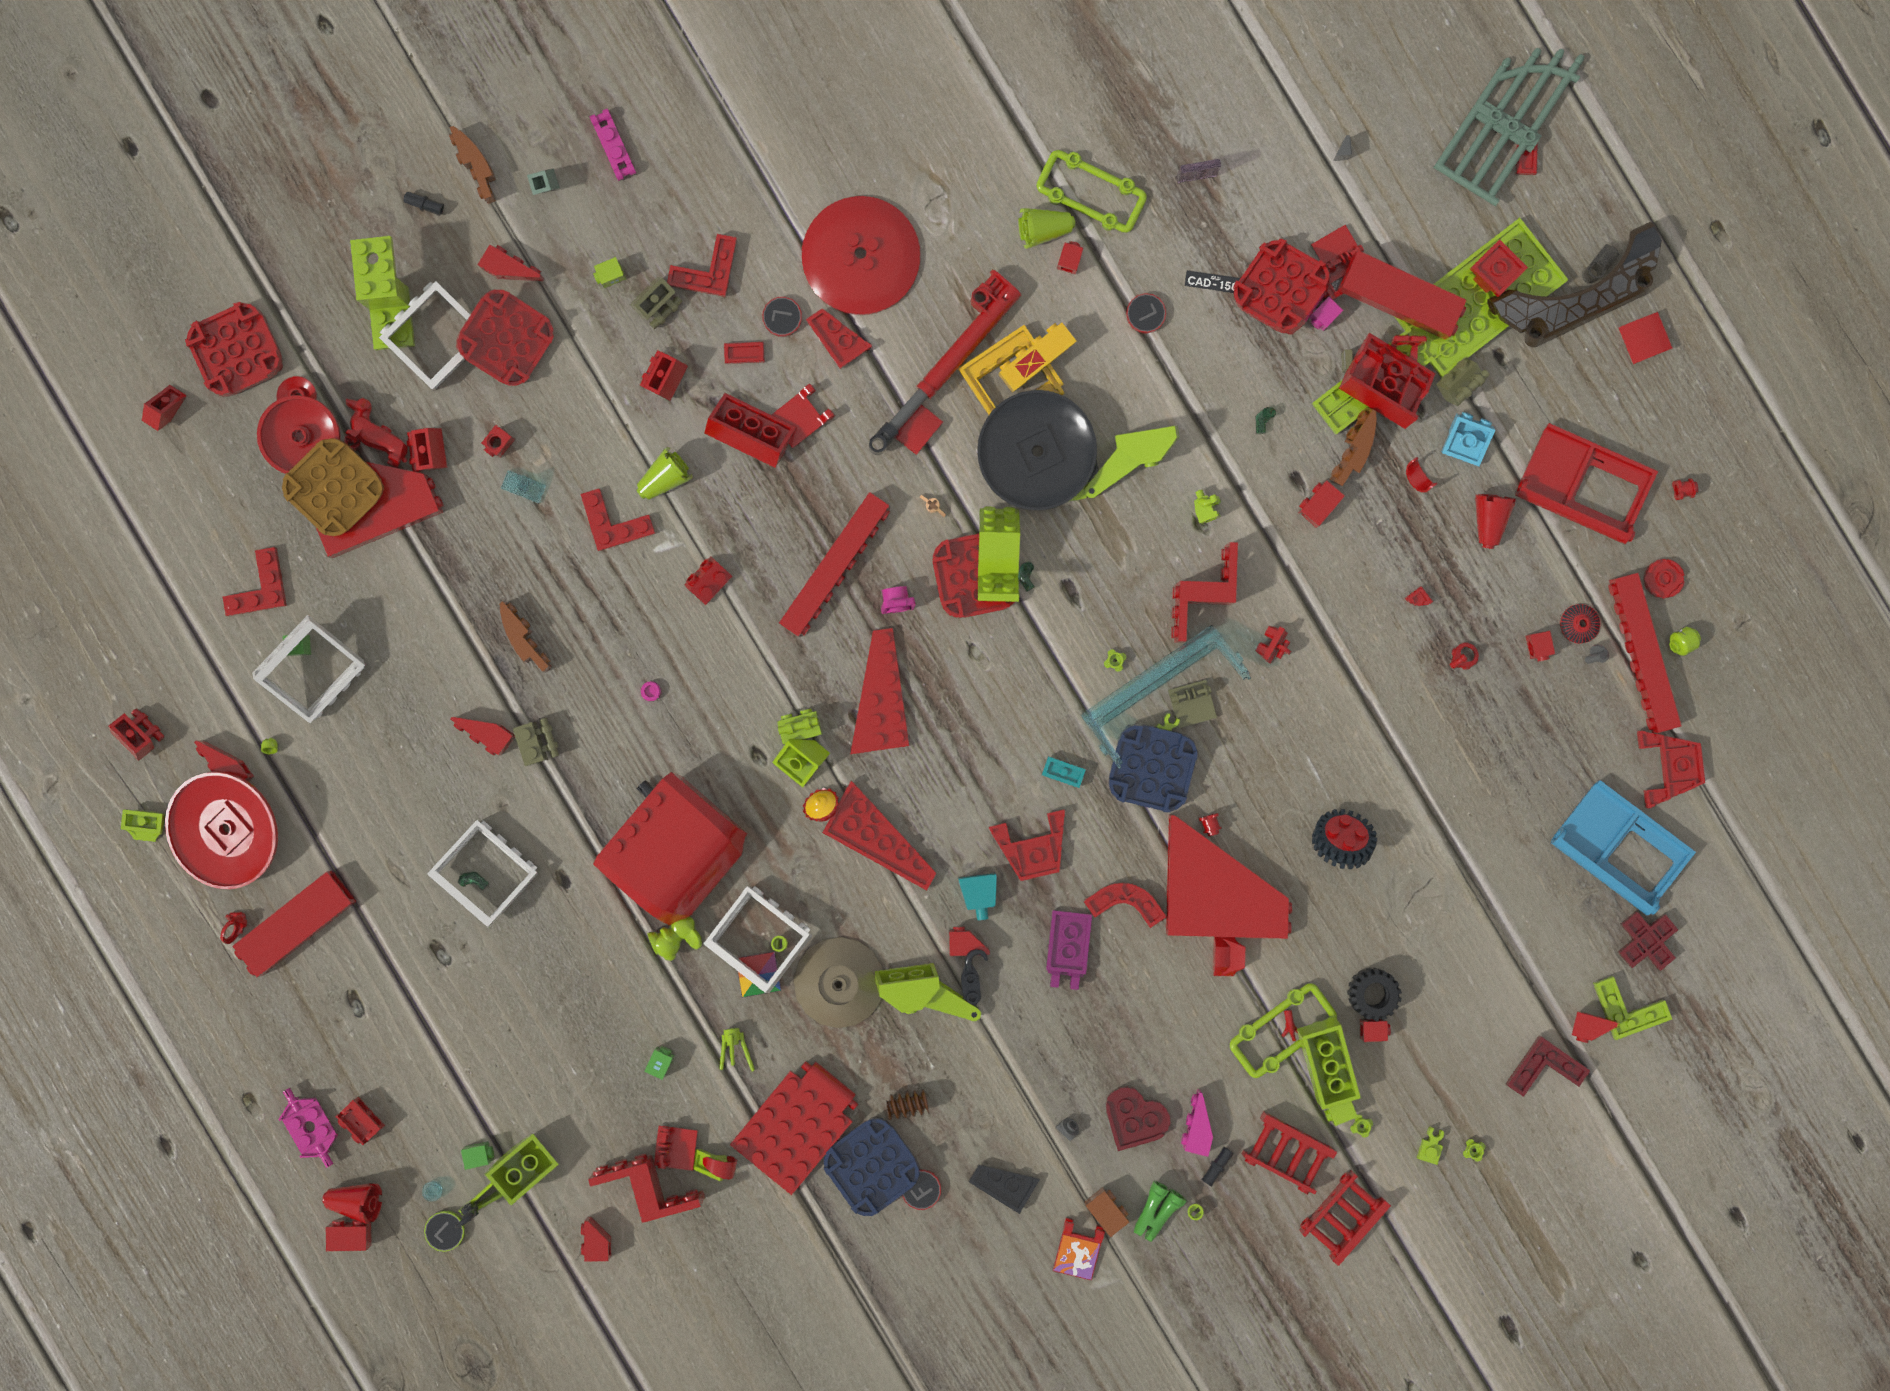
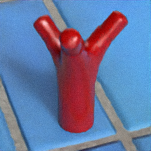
(1290, 1026)

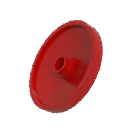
(292, 429)

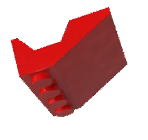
(1387, 381)

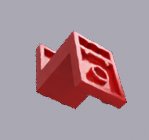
(1205, 592)
(647, 1188)

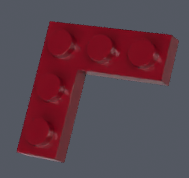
(1534, 1061)

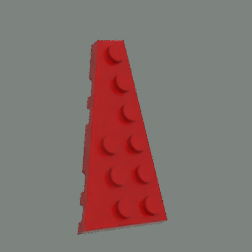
(881, 706)

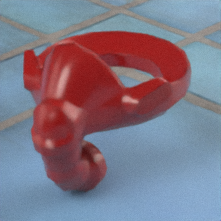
(1460, 660)
(239, 921)

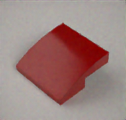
(1645, 338)
(919, 429)

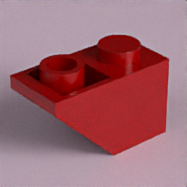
(596, 1242)

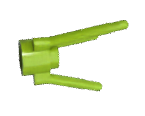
(732, 1038)

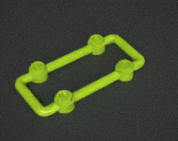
(1074, 161)
(1248, 1032)

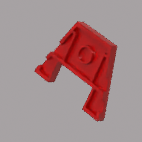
(1680, 766)
(1035, 855)

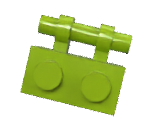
(799, 727)

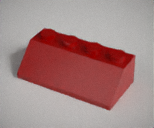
(749, 430)

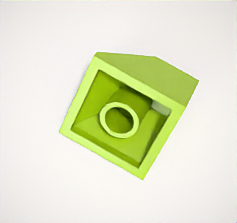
(801, 759)

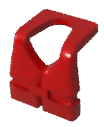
(1413, 341)

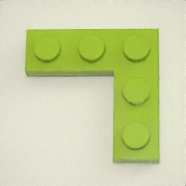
(1632, 1021)

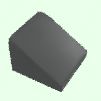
(1344, 150)

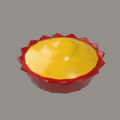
(821, 805)

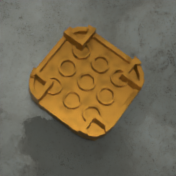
(332, 487)

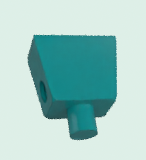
(979, 893)

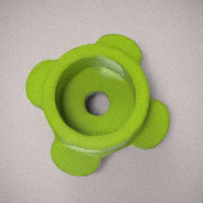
(1115, 665)
(1367, 1124)
(1477, 1155)

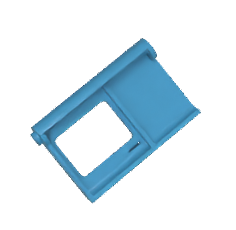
(1597, 830)

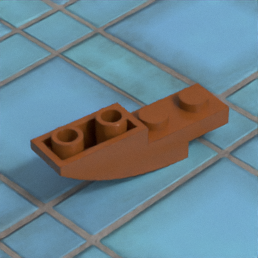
(471, 157)
(1360, 441)
(517, 631)

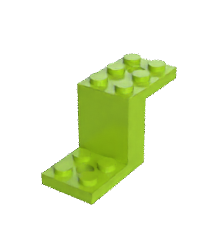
(381, 289)
(998, 554)

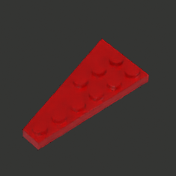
(870, 833)

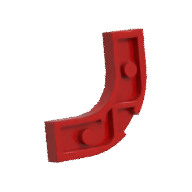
(1129, 894)

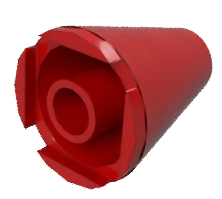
(1492, 517)
(355, 1201)

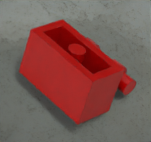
(663, 375)
(426, 449)
(132, 737)

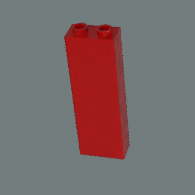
(1402, 295)
(293, 924)

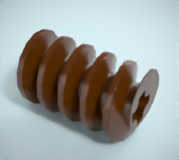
(907, 1104)

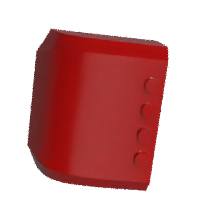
(672, 850)

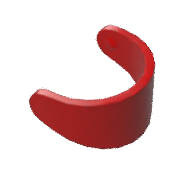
(1417, 477)
(721, 1169)

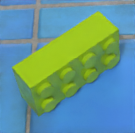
(1328, 1063)

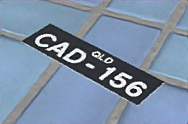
(1210, 281)

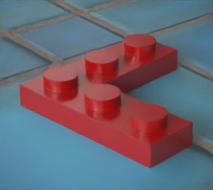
(710, 282)
(604, 533)
(271, 592)

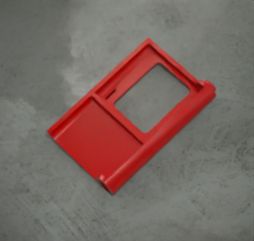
(1558, 471)

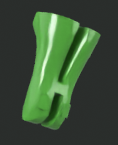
(1171, 1203)

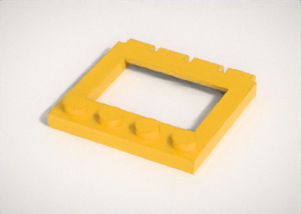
(998, 355)

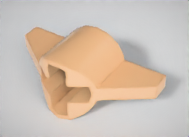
(933, 505)

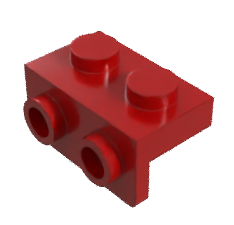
(707, 580)

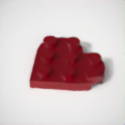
(1135, 1120)

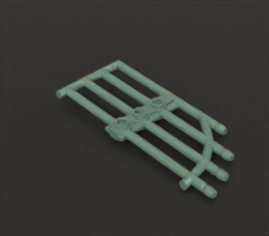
(1507, 126)

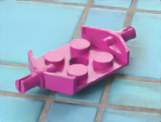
(295, 1118)

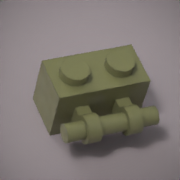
(653, 298)
(1461, 381)
(531, 743)

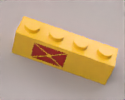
(1037, 357)

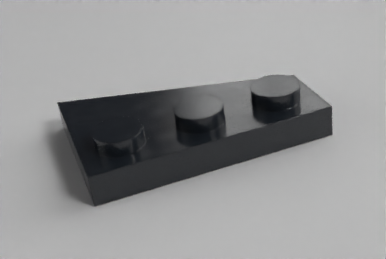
(1004, 1186)

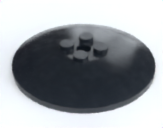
(1018, 427)

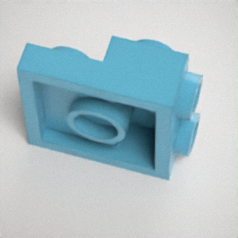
(1468, 438)

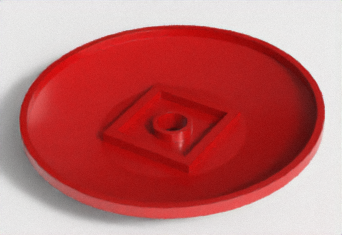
(866, 283)
(198, 837)

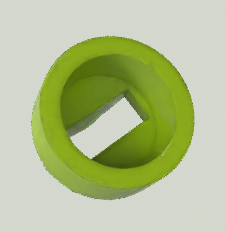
(269, 746)
(775, 943)
(1193, 1207)

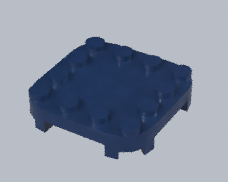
(1154, 767)
(871, 1166)

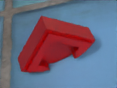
(1419, 597)

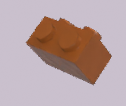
(1106, 1211)

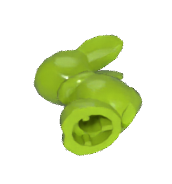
(668, 940)

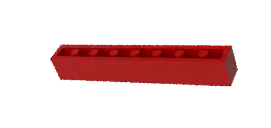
(834, 564)
(1644, 653)

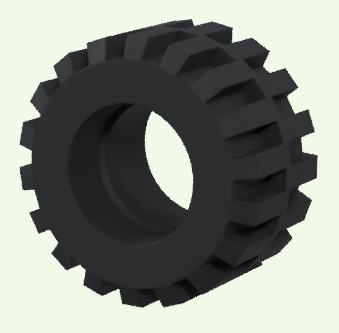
(1390, 998)

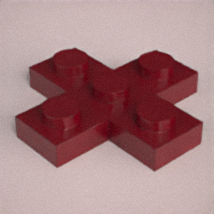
(1648, 940)

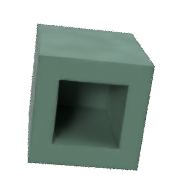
(543, 181)

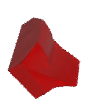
(1227, 956)

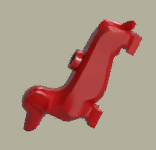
(373, 435)

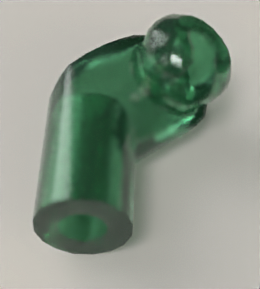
(1262, 418)
(1024, 575)
(472, 878)

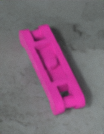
(612, 144)

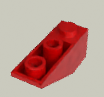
(502, 266)
(492, 735)
(222, 761)

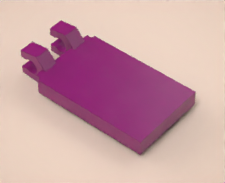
(1068, 947)

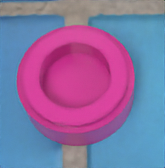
(650, 691)

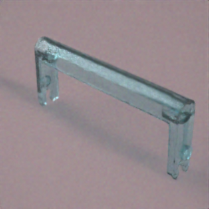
(1154, 678)

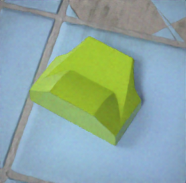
(143, 824)

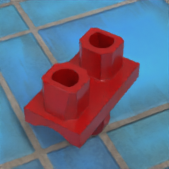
(1277, 636)

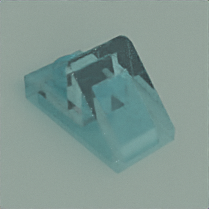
(523, 486)

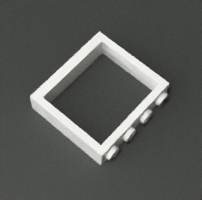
(403, 316)
(285, 647)
(500, 842)
(736, 963)

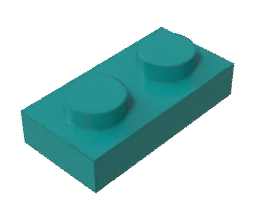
(1063, 772)

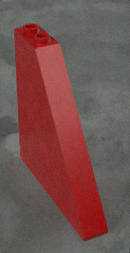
(404, 502)
(1216, 893)

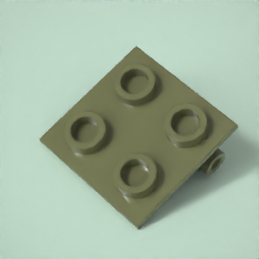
(1192, 703)

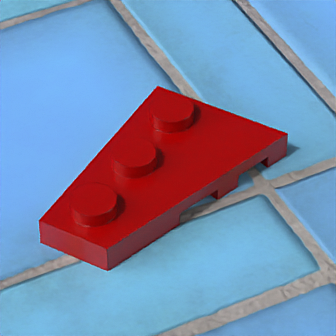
(837, 339)

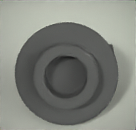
(1597, 654)
(1068, 1128)

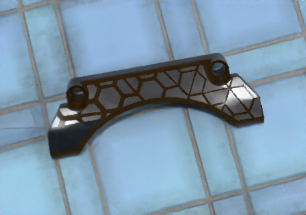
(1560, 314)

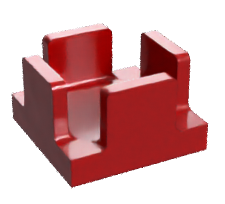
(1497, 269)

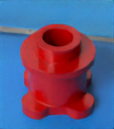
(1685, 489)
(1210, 824)

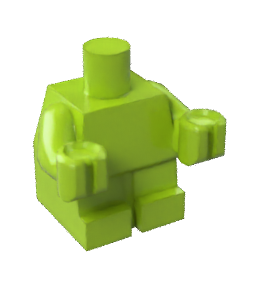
(1205, 507)

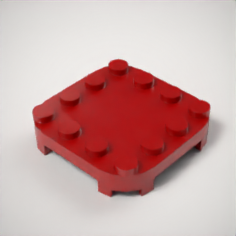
(1282, 286)
(504, 337)
(234, 349)
(957, 578)

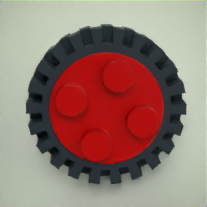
(1344, 839)

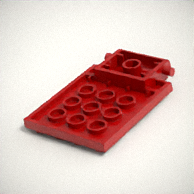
(796, 1125)

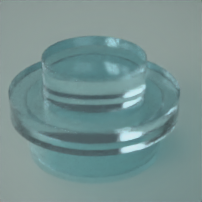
(432, 1191)

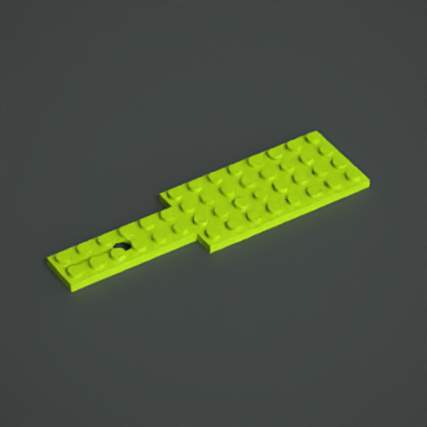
(1475, 326)

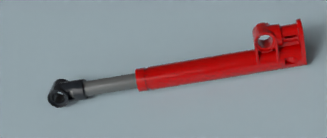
(998, 301)

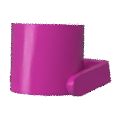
(896, 600)

